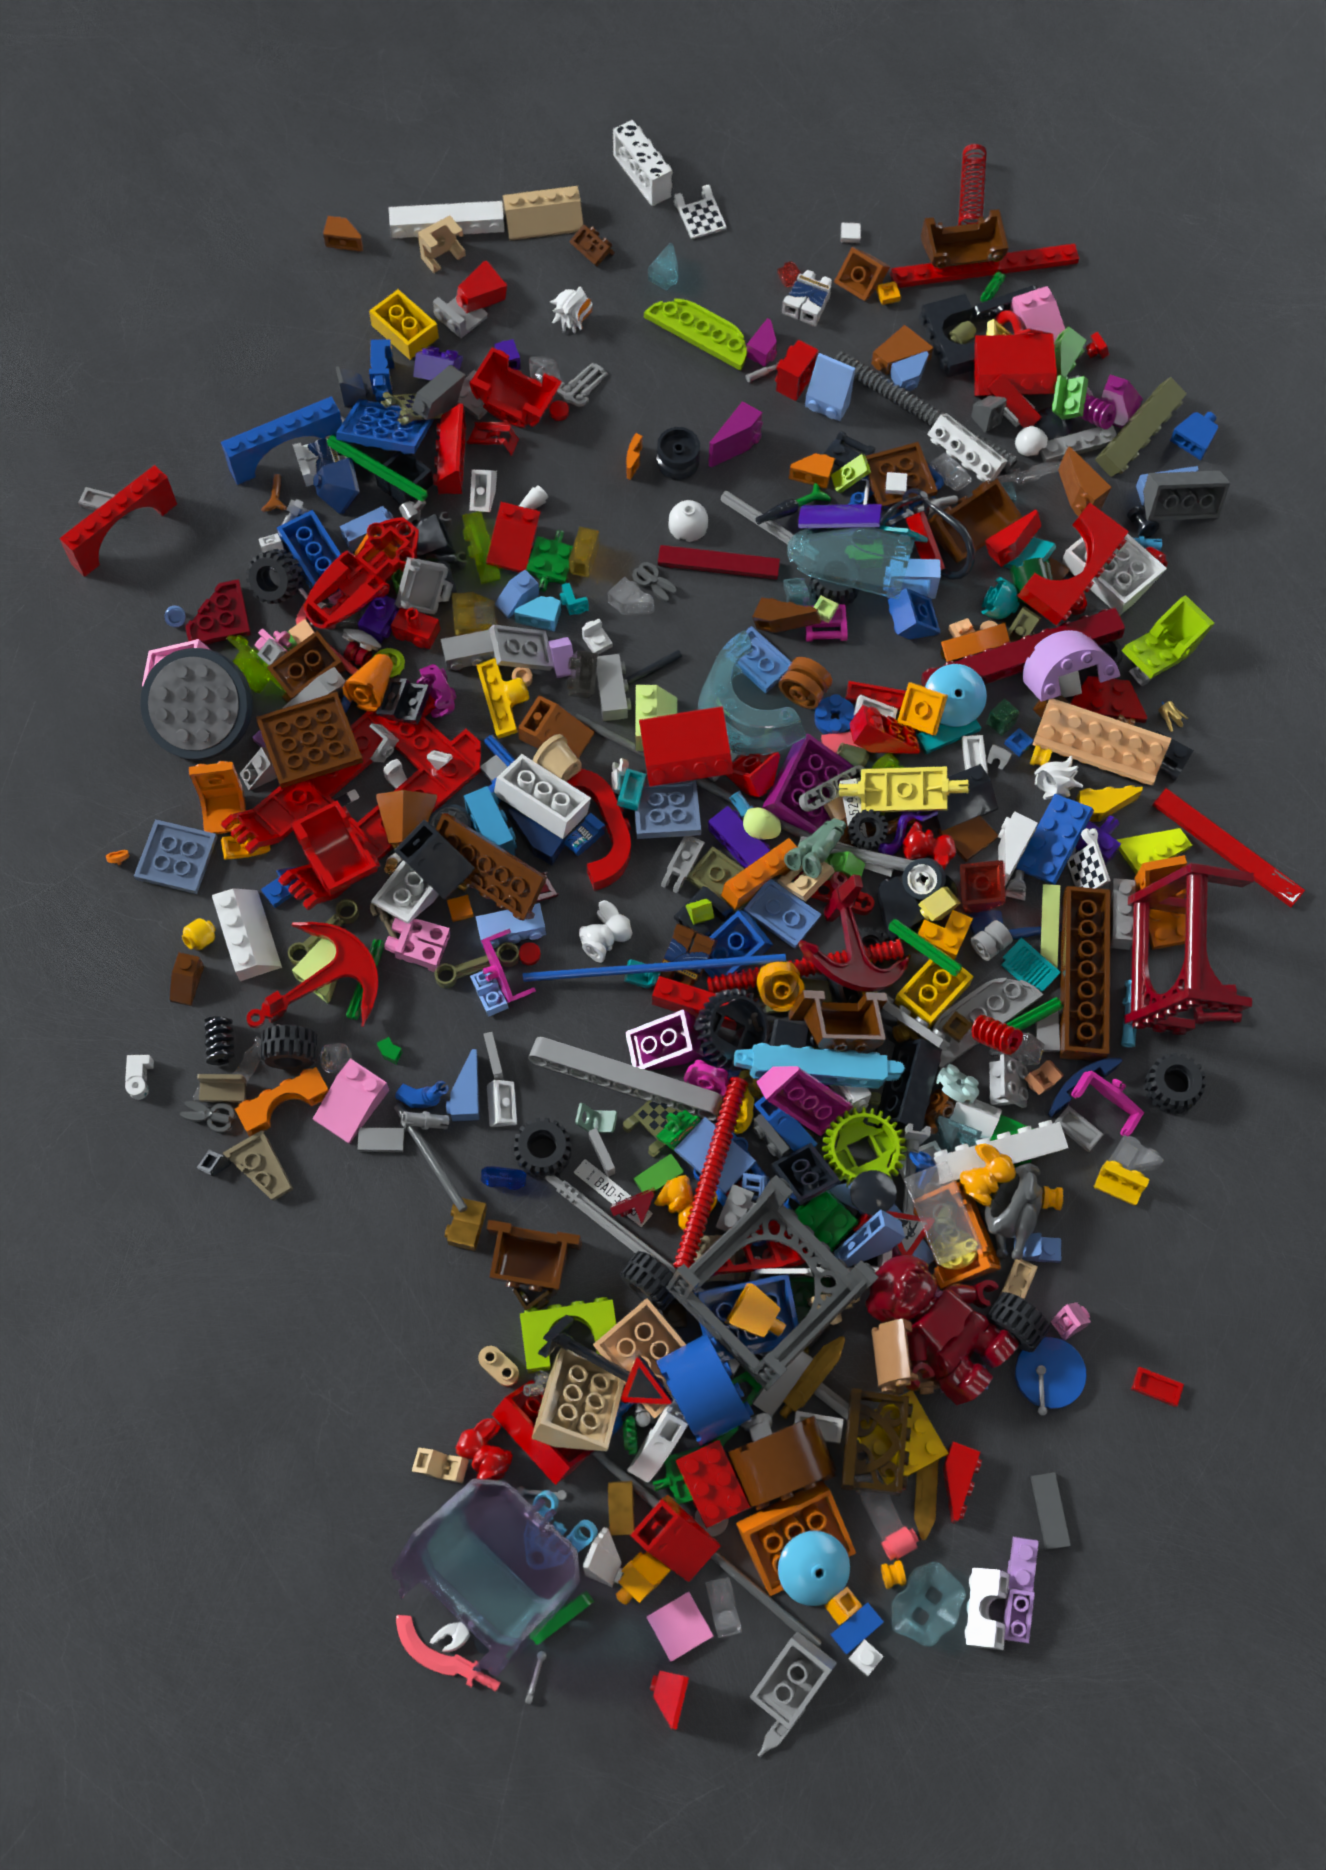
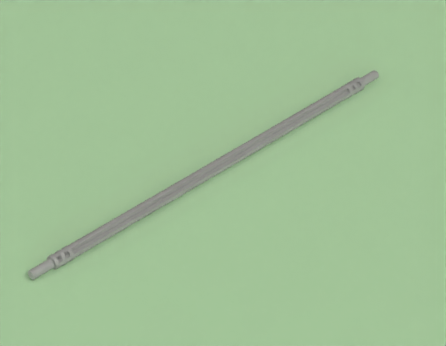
(635, 1244)

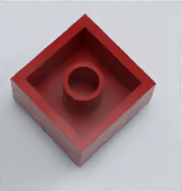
(796, 370)

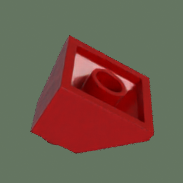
(755, 773)
(669, 1695)

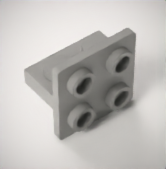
(1008, 1082)

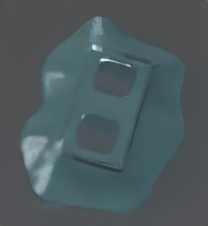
(941, 1616)

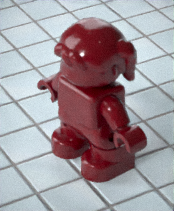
(942, 1326)

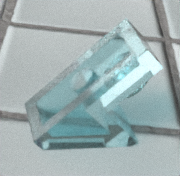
(796, 591)
(951, 1129)

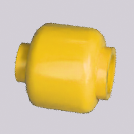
(198, 934)

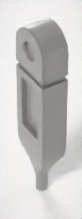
(775, 1736)

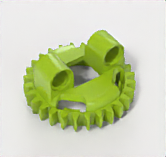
(852, 1129)

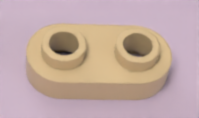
(498, 1366)

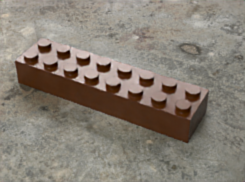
(1085, 974)

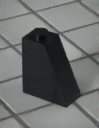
(899, 905)

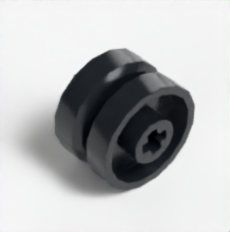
(678, 453)

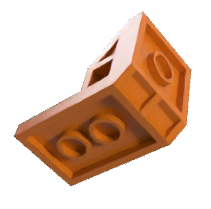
(1165, 927)

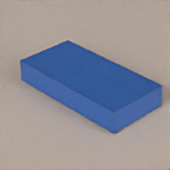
(856, 1628)

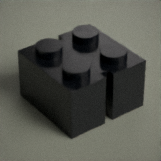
(410, 469)

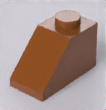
(341, 234)

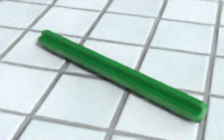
(377, 468)

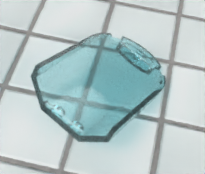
(854, 557)

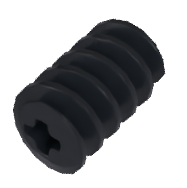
(218, 1040)

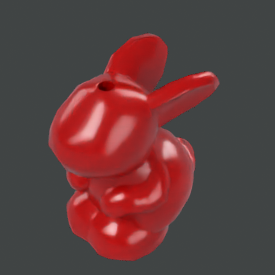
(922, 844)
(487, 1459)

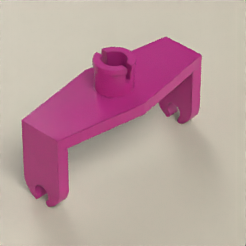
(496, 969)
(1115, 1094)

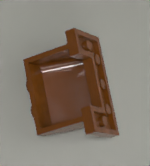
(842, 1024)
(530, 1256)

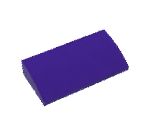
(840, 516)

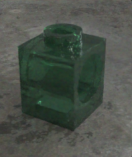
(1003, 717)

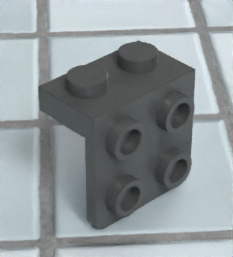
(774, 1141)

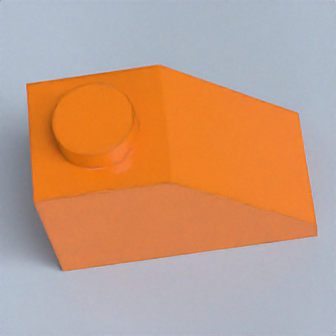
(813, 469)

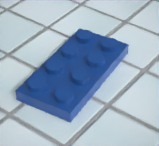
(1055, 839)

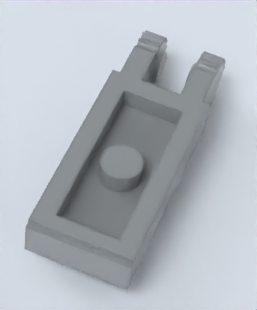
(683, 861)

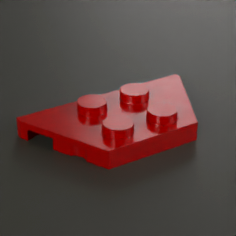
(1110, 699)

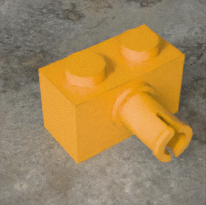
(641, 1577)

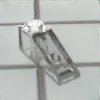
(879, 1507)

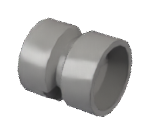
(992, 940)

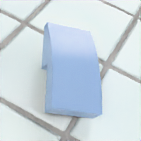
(489, 993)

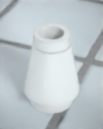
(535, 498)

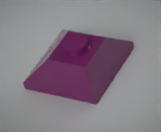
(1123, 398)

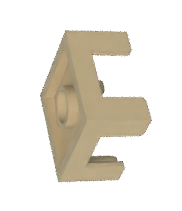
(438, 240)

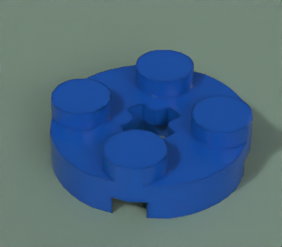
(831, 705)

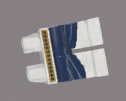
(807, 297)
(314, 456)

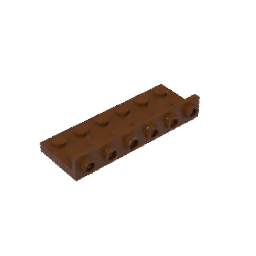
(496, 871)

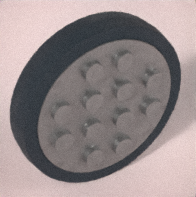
(196, 703)

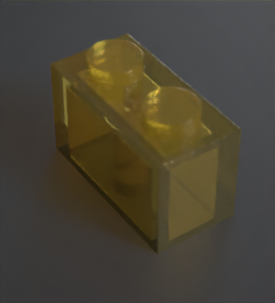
(584, 552)

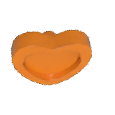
(117, 857)

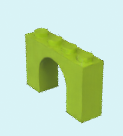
(535, 1324)

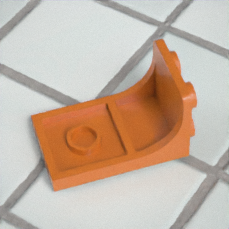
(218, 793)

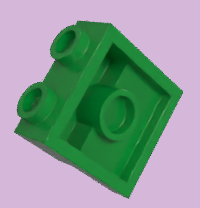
(827, 1218)

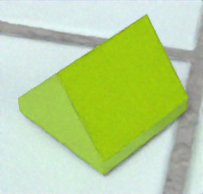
(700, 911)

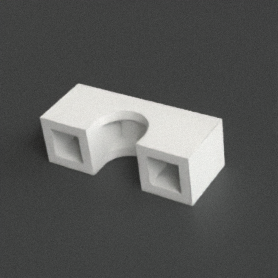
(985, 1587)

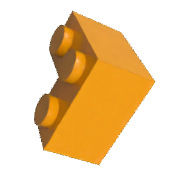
(948, 938)

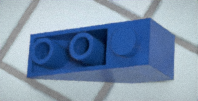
(785, 1125)

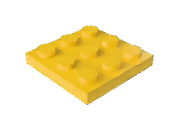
(924, 1442)

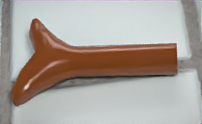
(274, 501)

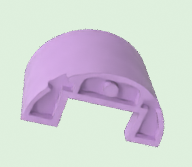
(1061, 655)

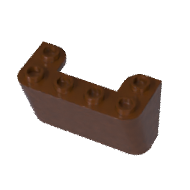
(981, 514)

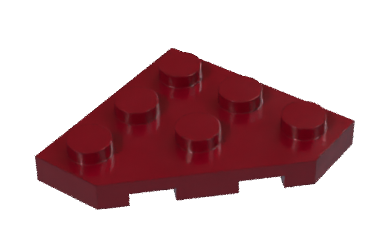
(220, 615)

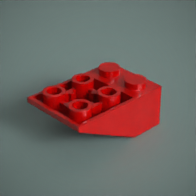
(882, 733)
(675, 1538)

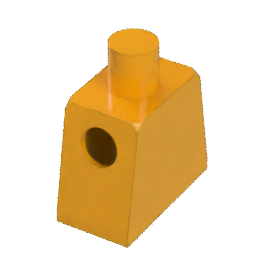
(755, 1313)

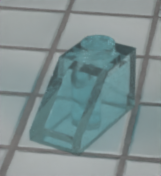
(664, 269)

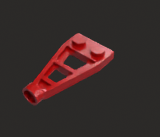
(781, 1255)

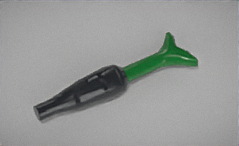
(791, 506)

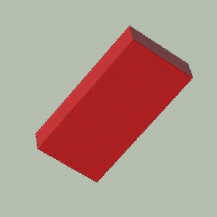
(1157, 1386)

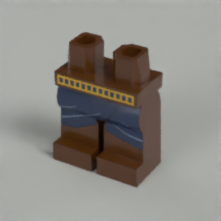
(679, 951)

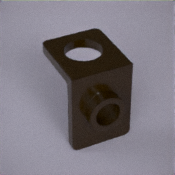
(539, 1303)

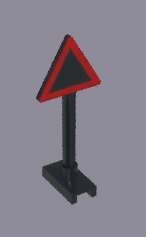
(641, 1382)

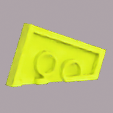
(1153, 847)

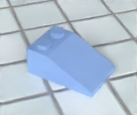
(830, 387)

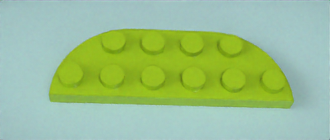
(700, 329)

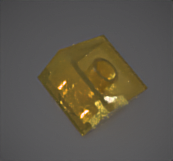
(472, 613)

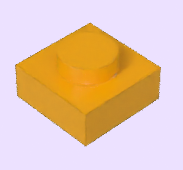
(888, 293)

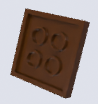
(904, 459)

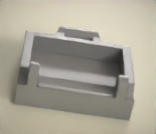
(423, 585)

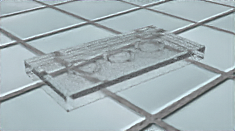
(942, 1213)

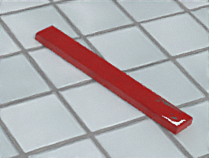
(1228, 847)

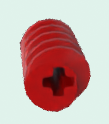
(996, 1034)

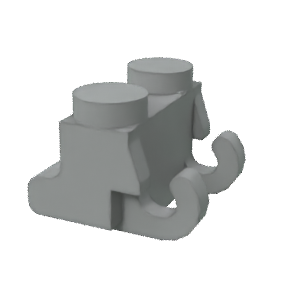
(758, 1426)

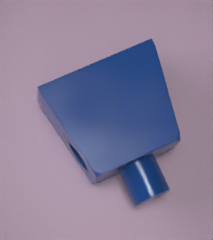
(1195, 434)

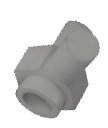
(295, 508)

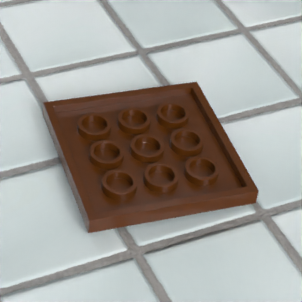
(309, 740)

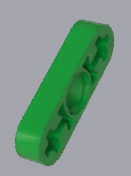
(564, 1615)

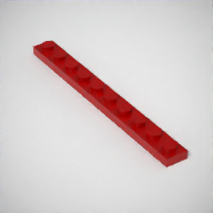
(1012, 262)

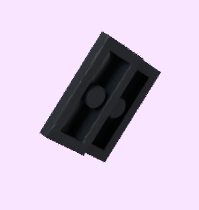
(404, 701)

